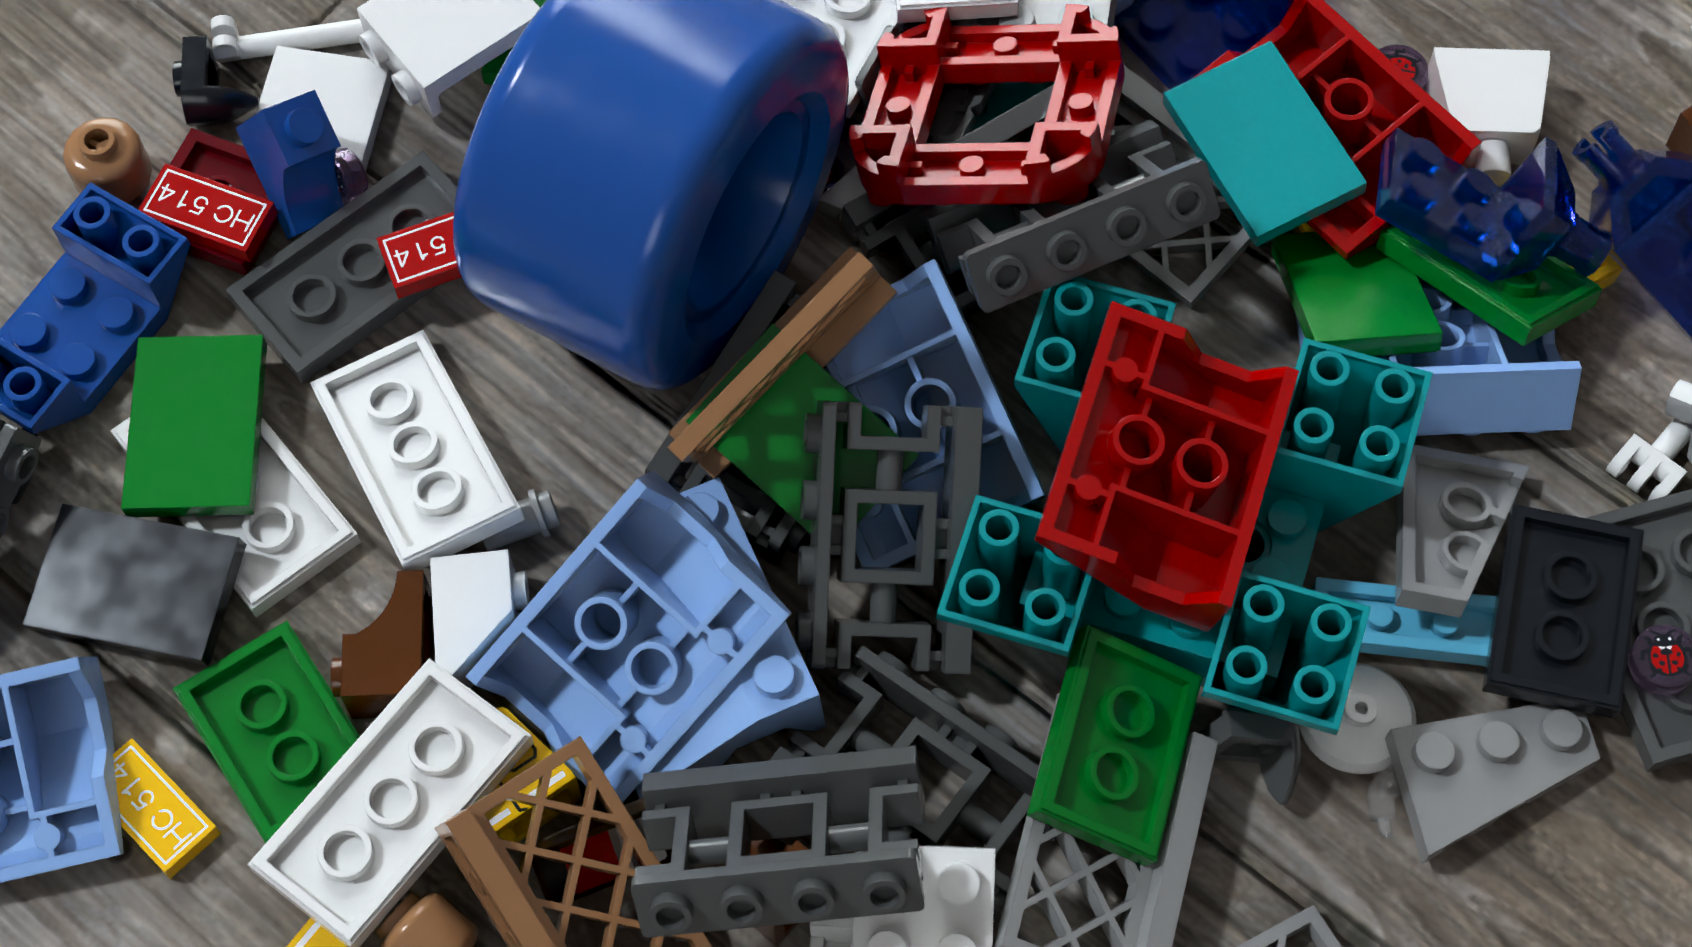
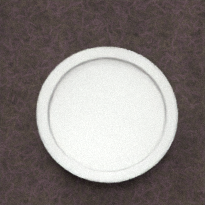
(1371, 710)

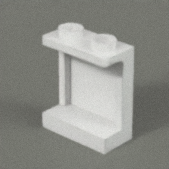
(439, 41)

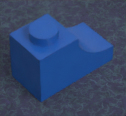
(295, 160)

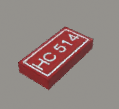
(209, 212)
(420, 255)

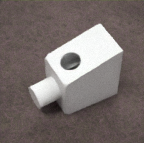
(1495, 97)

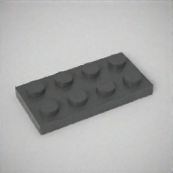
(332, 281)

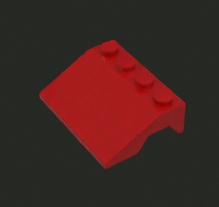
(1363, 103)
(1165, 468)

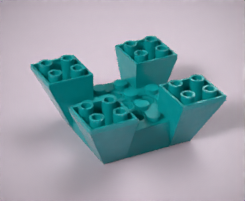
(1279, 643)

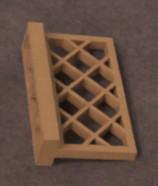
(816, 324)
(505, 888)

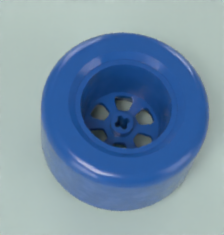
(648, 174)

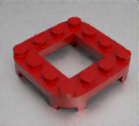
(1063, 150)

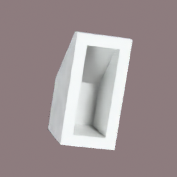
(473, 606)

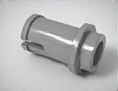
(539, 517)

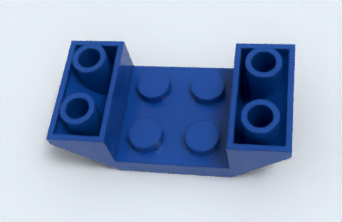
(88, 311)

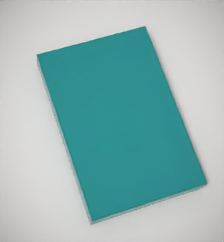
(1264, 143)

